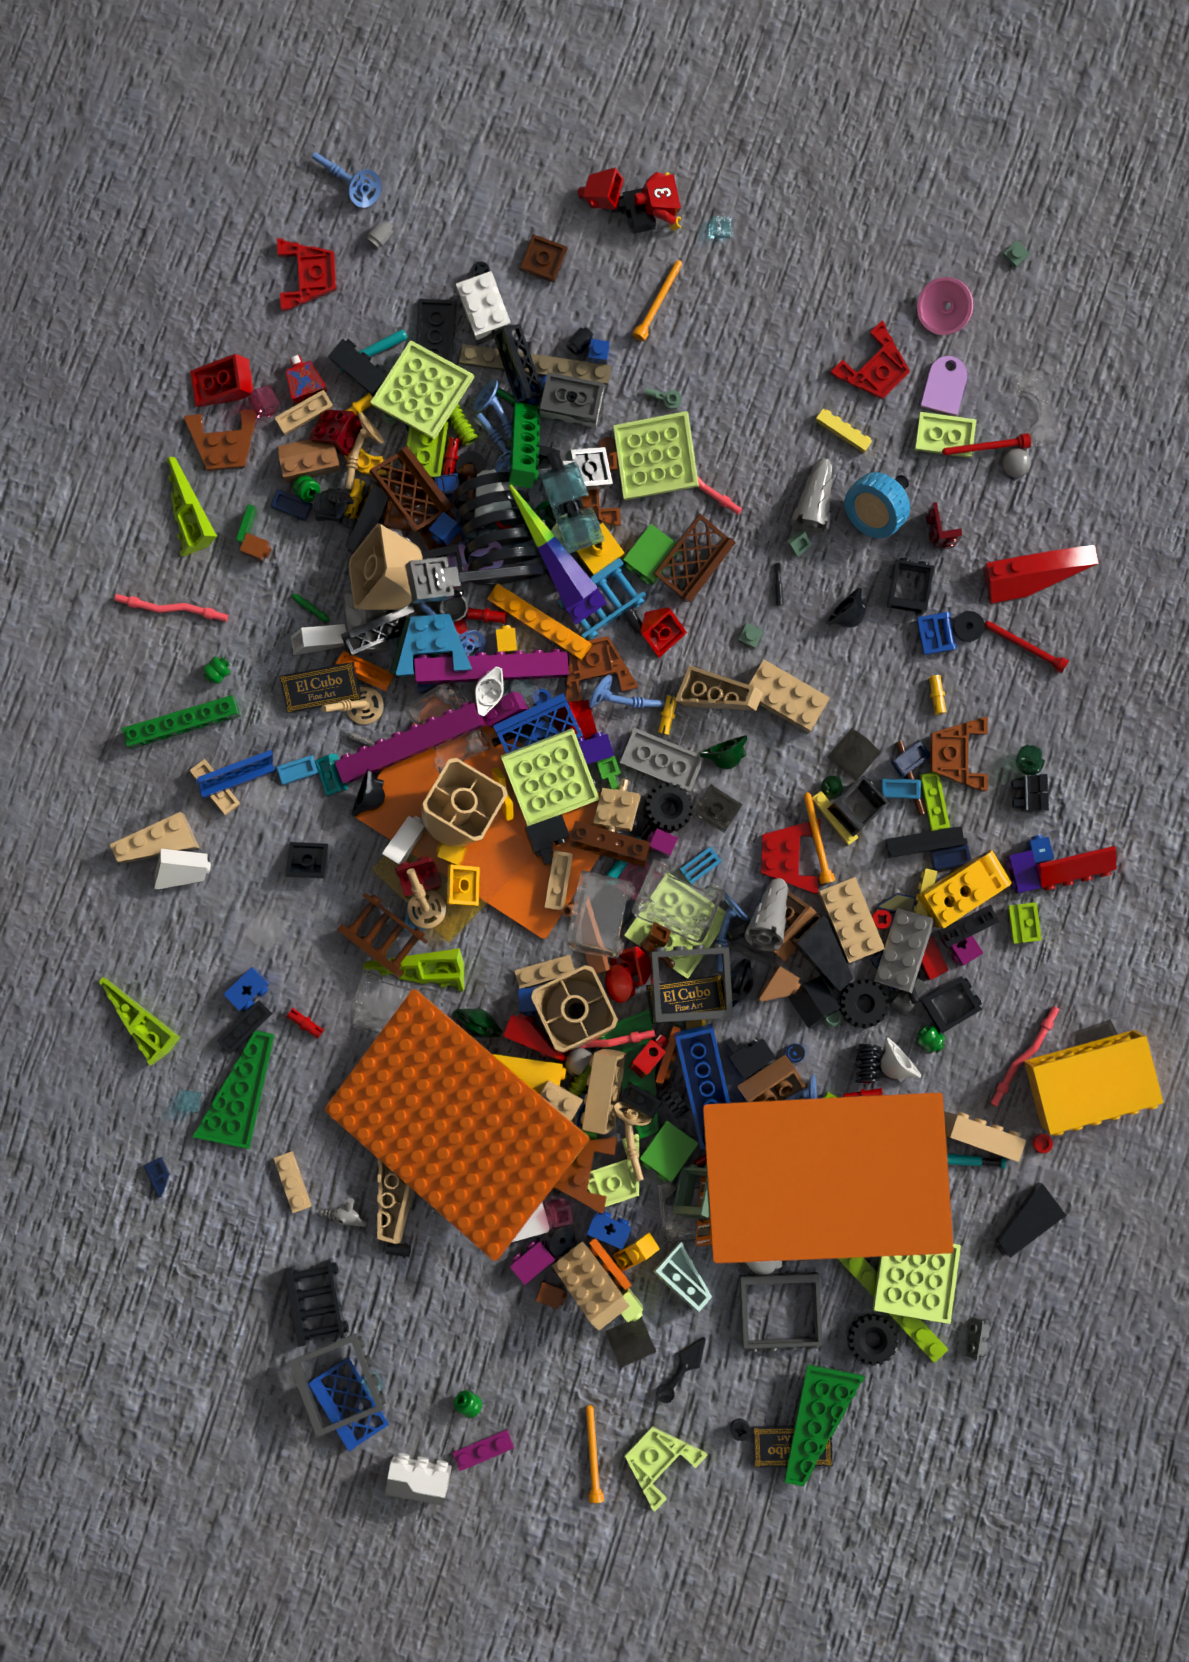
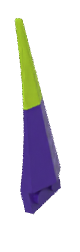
(572, 584)

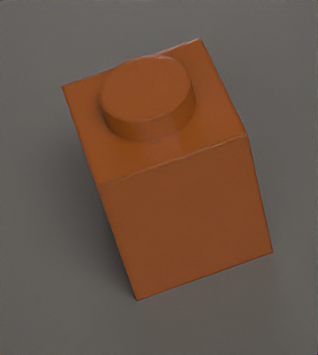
(255, 547)
(551, 1295)

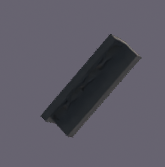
(514, 363)
(370, 626)
(925, 842)

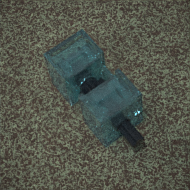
(563, 486)

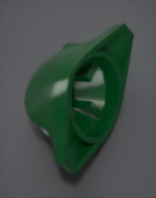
(727, 753)
(478, 1023)

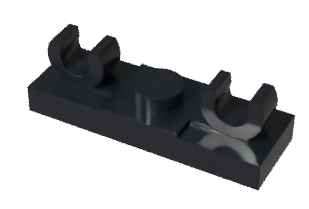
(968, 926)

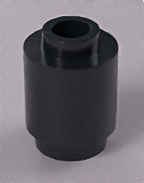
(579, 341)

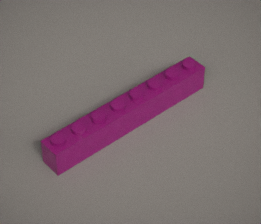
(514, 666)
(410, 743)

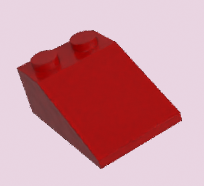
(222, 381)
(524, 1031)

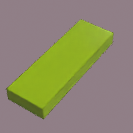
(934, 801)

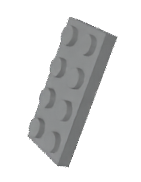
(661, 759)
(904, 950)

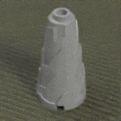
(814, 505)
(769, 918)

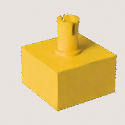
(600, 554)

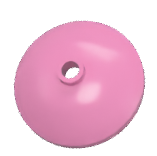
(933, 301)

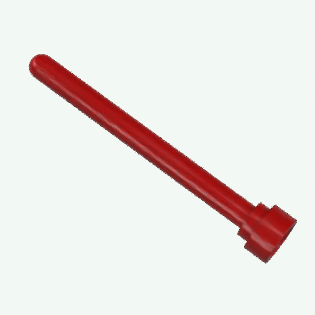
(1022, 441)
(1058, 663)

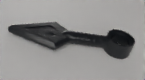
(689, 1359)

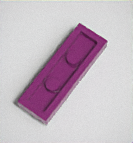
(483, 1450)

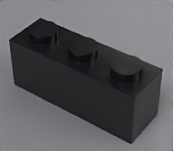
(357, 365)

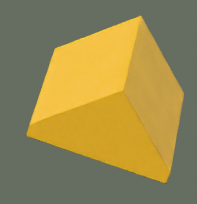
(463, 885)

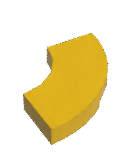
(367, 462)
(507, 805)

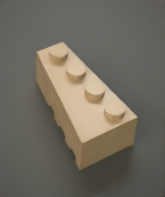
(715, 691)
(169, 833)
(984, 1137)
(393, 1205)

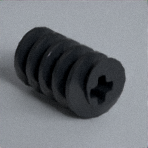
(868, 1063)

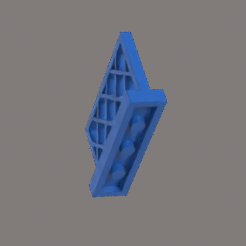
(533, 714)
(235, 774)
(332, 1410)

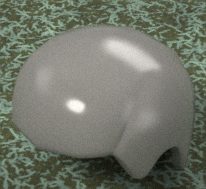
(1016, 463)
(455, 607)
(577, 1061)

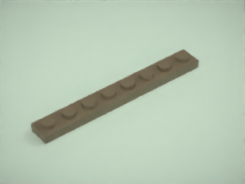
(491, 359)

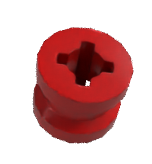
(879, 920)

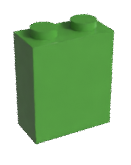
(648, 554)
(668, 1151)

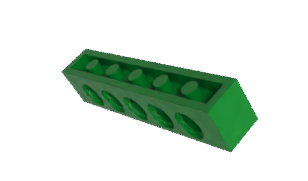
(524, 445)
(181, 722)

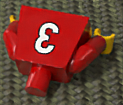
(661, 198)

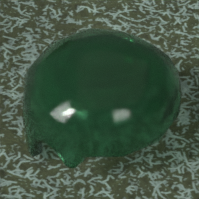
(1029, 760)

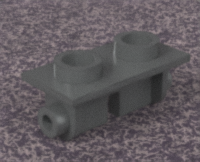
(976, 1347)

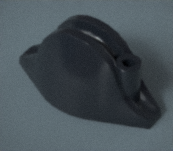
(849, 611)
(369, 795)
(741, 981)

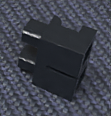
(1027, 801)

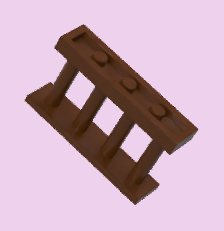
(610, 844)
(366, 941)

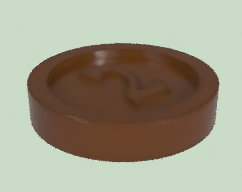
(609, 444)

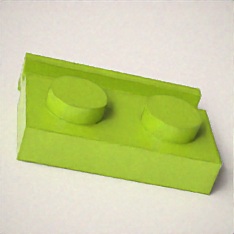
(1024, 923)

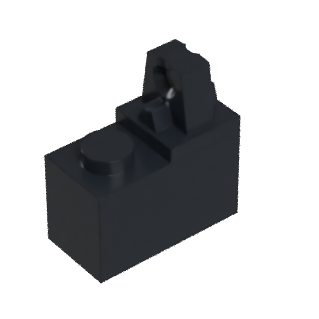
(635, 214)
(544, 834)
(749, 1059)

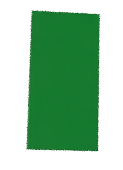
(246, 523)

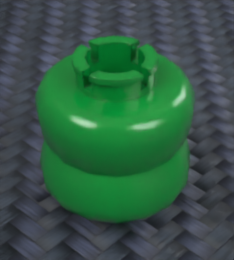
(305, 488)
(216, 670)
(931, 1039)
(467, 1404)

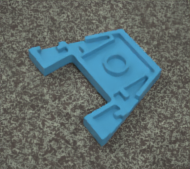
(430, 636)

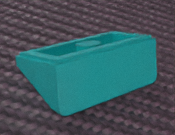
(329, 774)

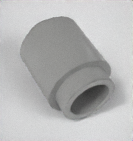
(380, 233)

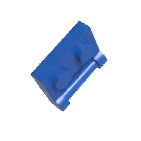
(930, 633)

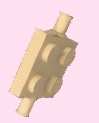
(617, 808)

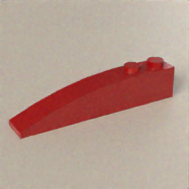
(1031, 573)

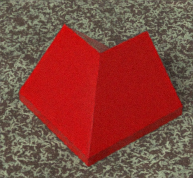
(661, 630)
(582, 716)
(637, 962)

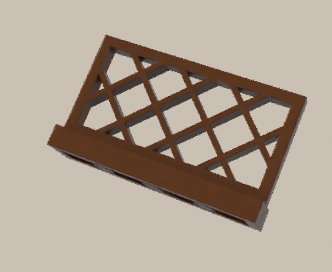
(424, 484)
(704, 571)

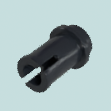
(633, 619)
(398, 1249)

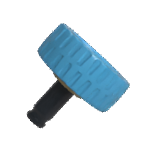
(878, 504)

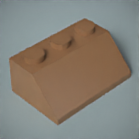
(308, 459)
(796, 916)
(780, 984)
(773, 1082)

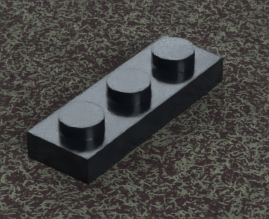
(244, 1027)

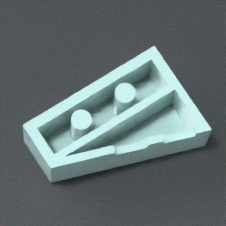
(682, 1277)

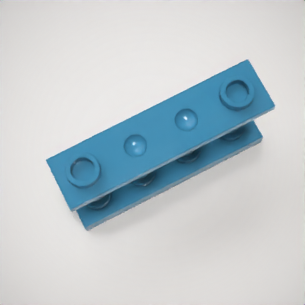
(600, 580)

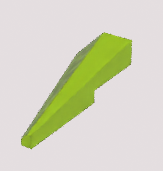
(193, 523)
(437, 967)
(150, 1033)

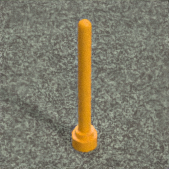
(641, 331)
(825, 874)
(595, 1494)

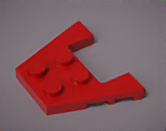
(315, 273)
(881, 372)
(781, 856)

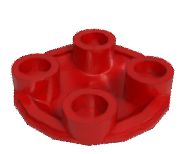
(619, 983)

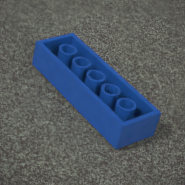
(701, 1072)

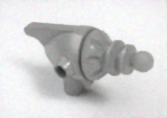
(344, 1214)

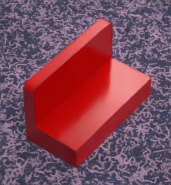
(932, 961)

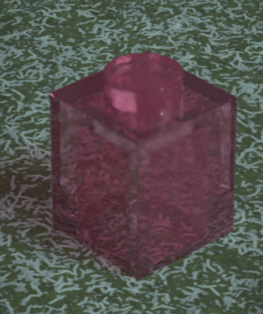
(264, 401)
(559, 1212)

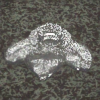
(529, 694)

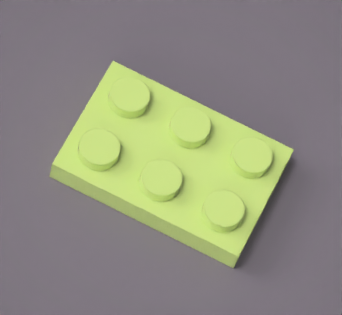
(944, 431)

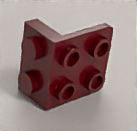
(338, 428)
(940, 538)
(426, 873)

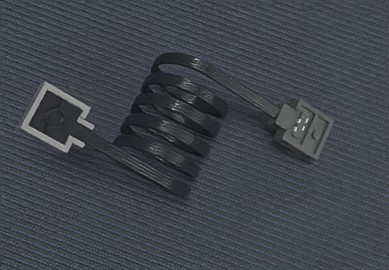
(436, 581)

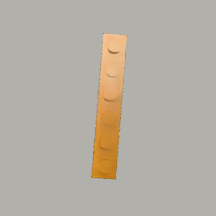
(539, 621)

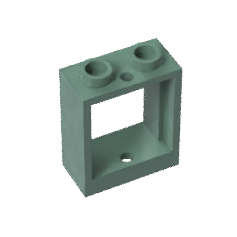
(685, 1192)

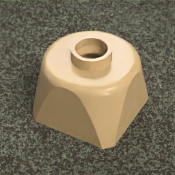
(380, 572)
(461, 804)
(558, 995)

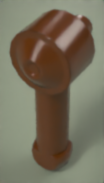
(468, 471)
(648, 946)

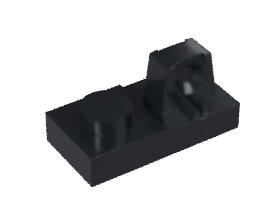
(641, 1100)

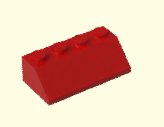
(1077, 867)

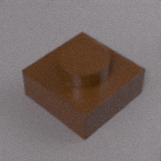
(659, 934)

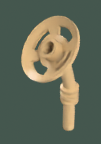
(367, 431)
(360, 706)
(424, 904)
(632, 1117)

